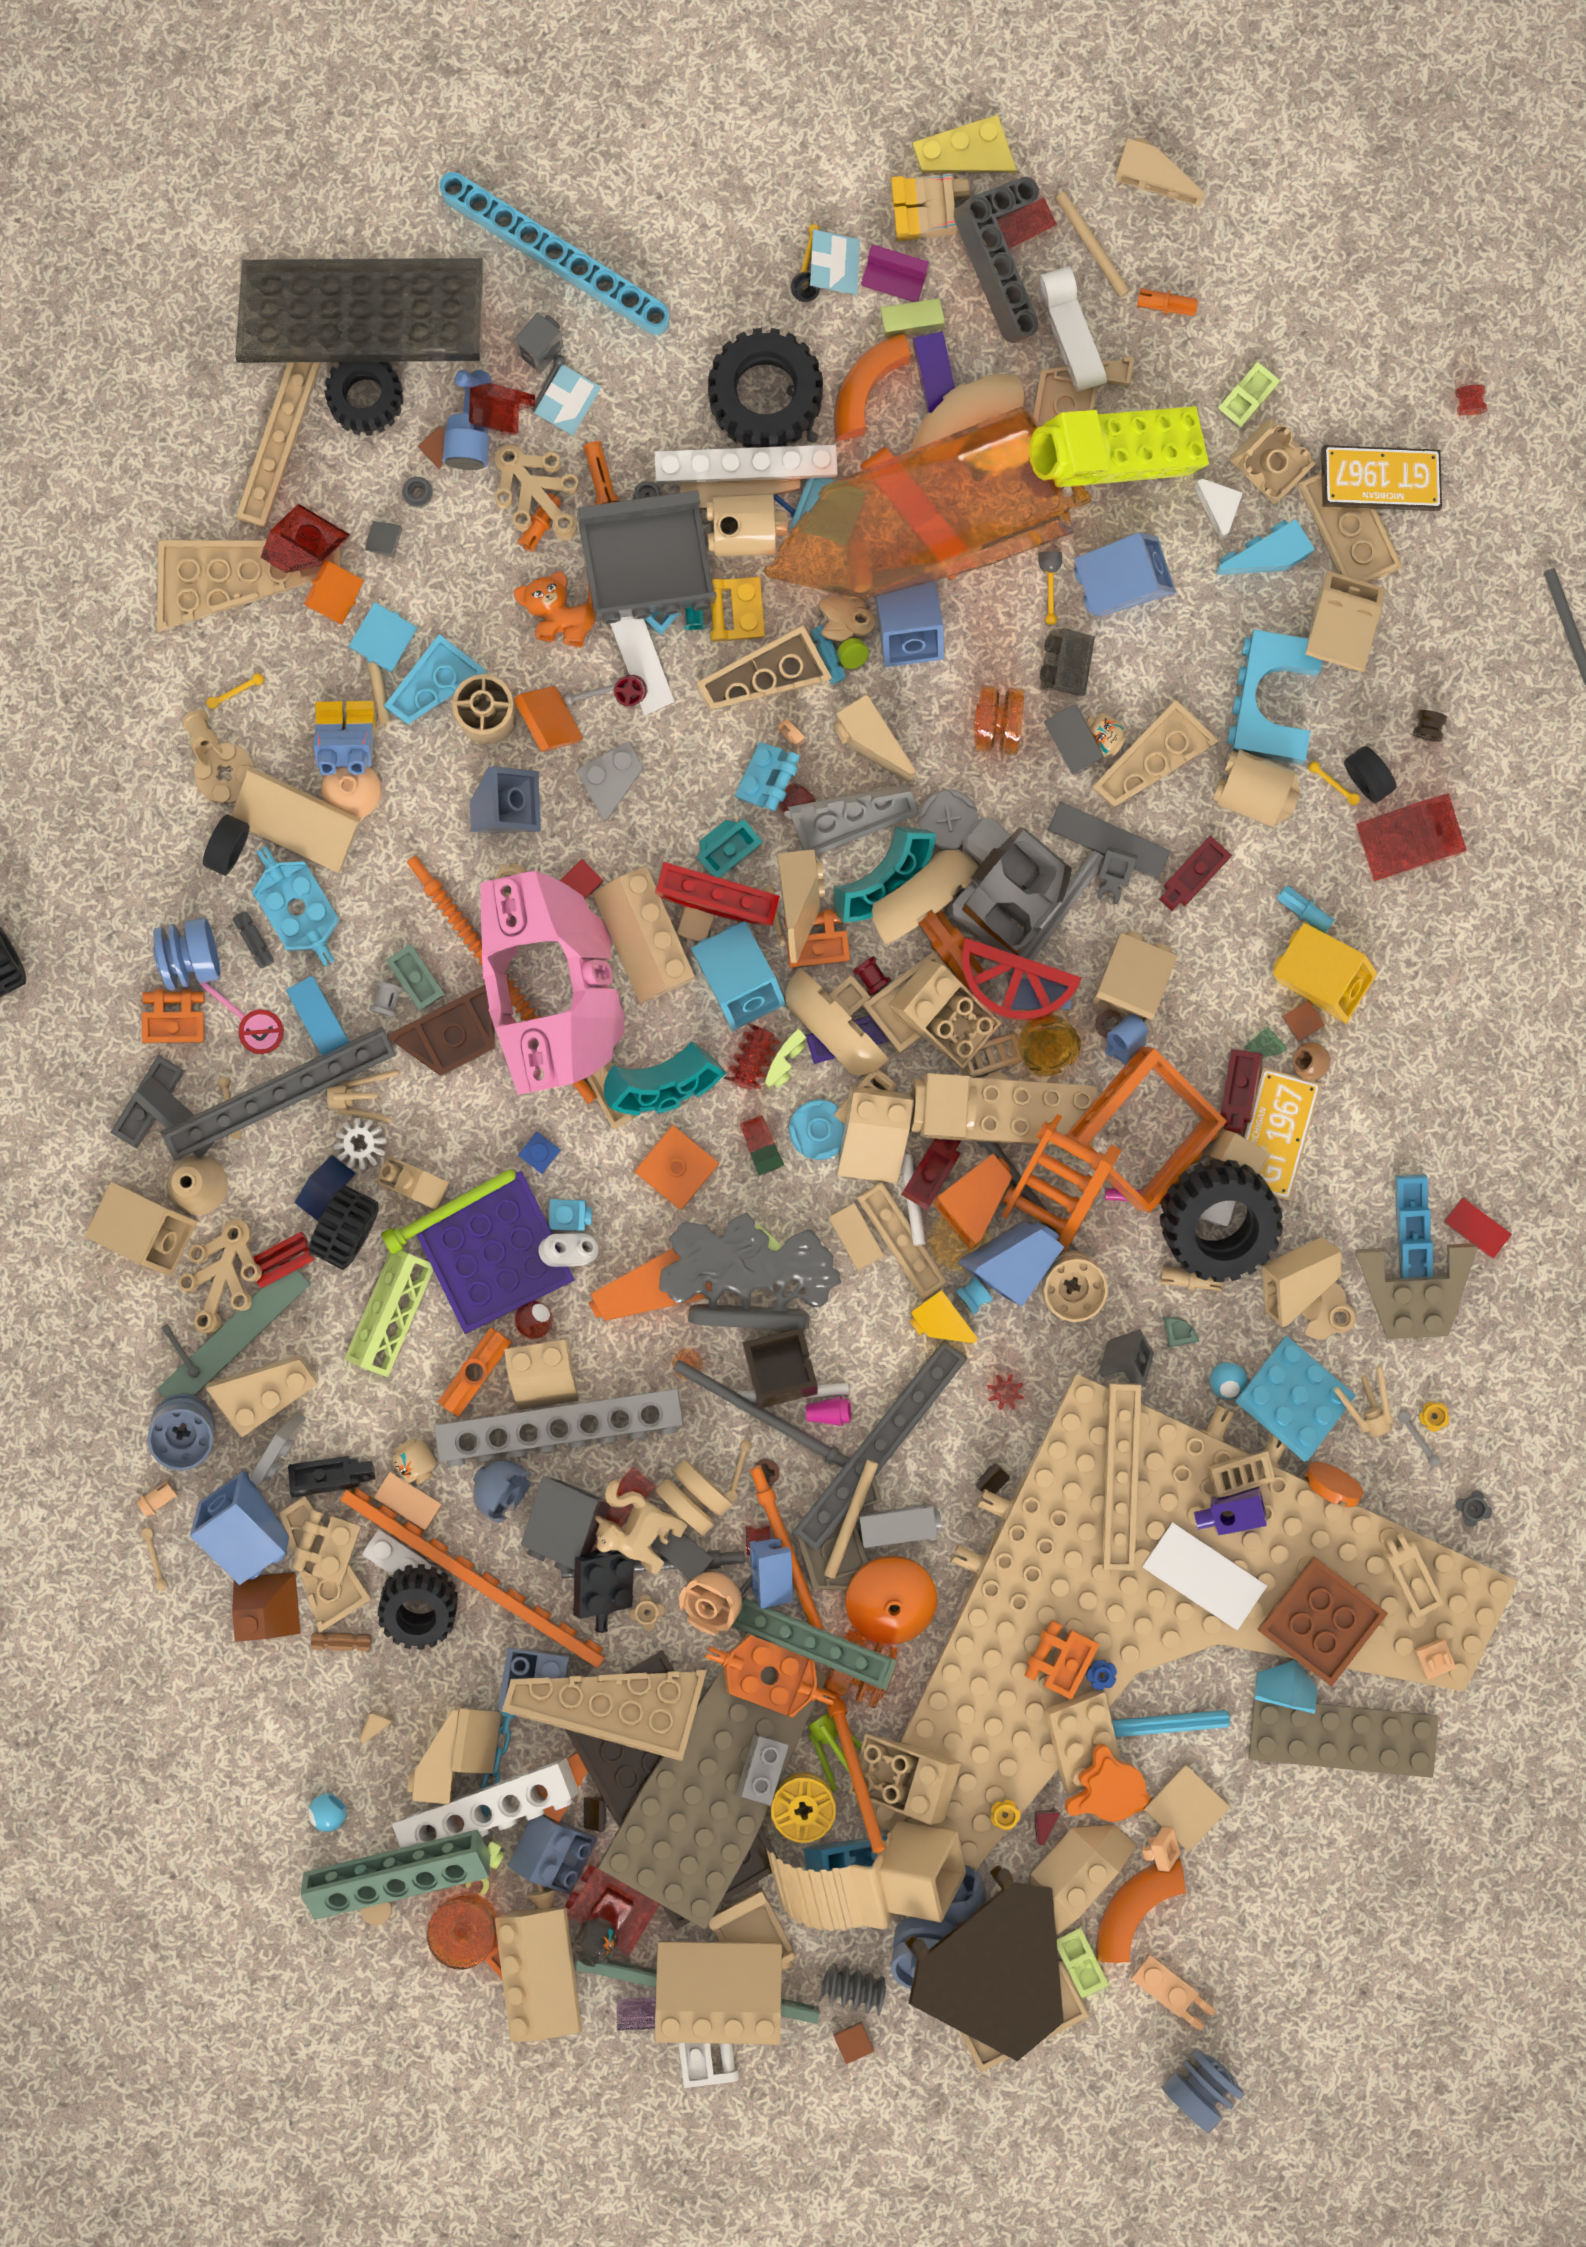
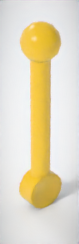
(809, 248)
(213, 702)
(1353, 798)

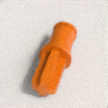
(1167, 302)
(539, 525)

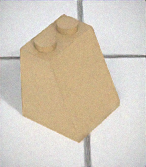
(1135, 977)
(140, 1229)
(541, 1374)

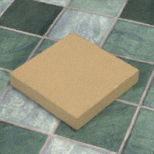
(476, 1741)
(1187, 1807)

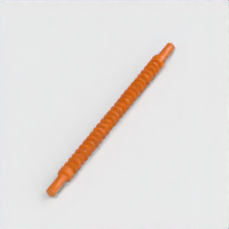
(433, 888)

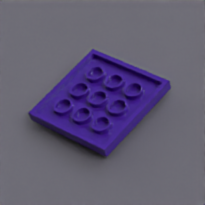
(491, 1255)

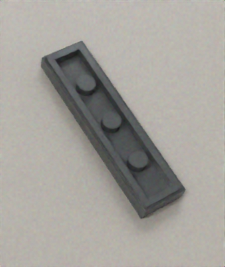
(1098, 835)

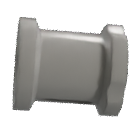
(386, 999)

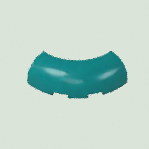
(905, 858)
(662, 1085)

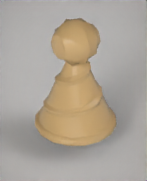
(543, 1897)

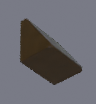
(992, 1479)
(594, 1814)

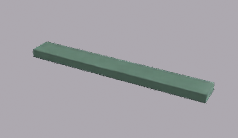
(649, 1976)

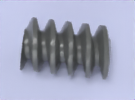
(853, 1988)

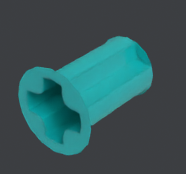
(694, 619)

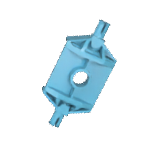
(293, 881)

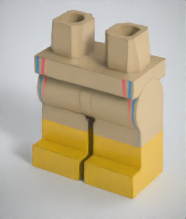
(926, 205)

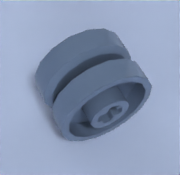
(903, 1961)

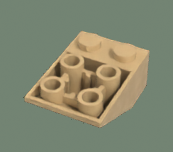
(1344, 621)
(945, 1013)
(907, 1778)

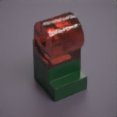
(761, 1145)

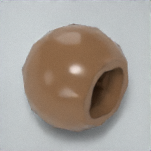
(1311, 1061)

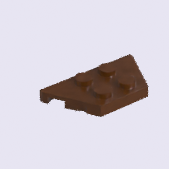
(450, 1033)

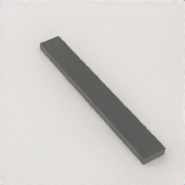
(277, 1093)
(880, 1443)

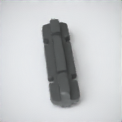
(253, 939)

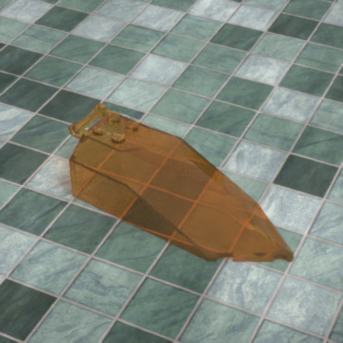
(929, 514)

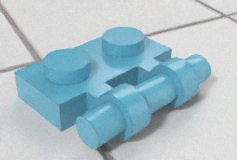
(764, 770)

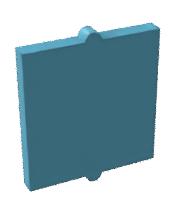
(382, 637)

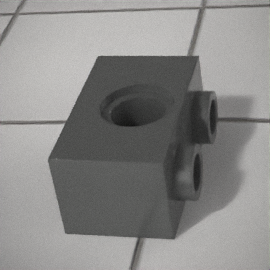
(539, 341)

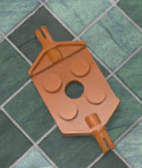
(794, 1682)

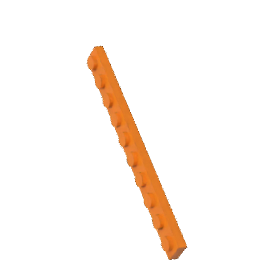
(485, 1583)

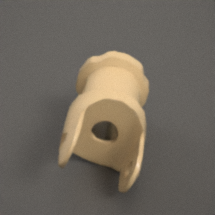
(201, 735)

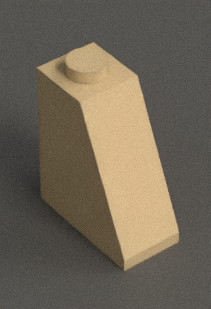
(1299, 1279)

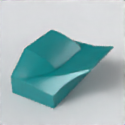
(727, 847)

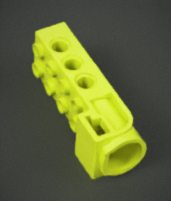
(1118, 447)

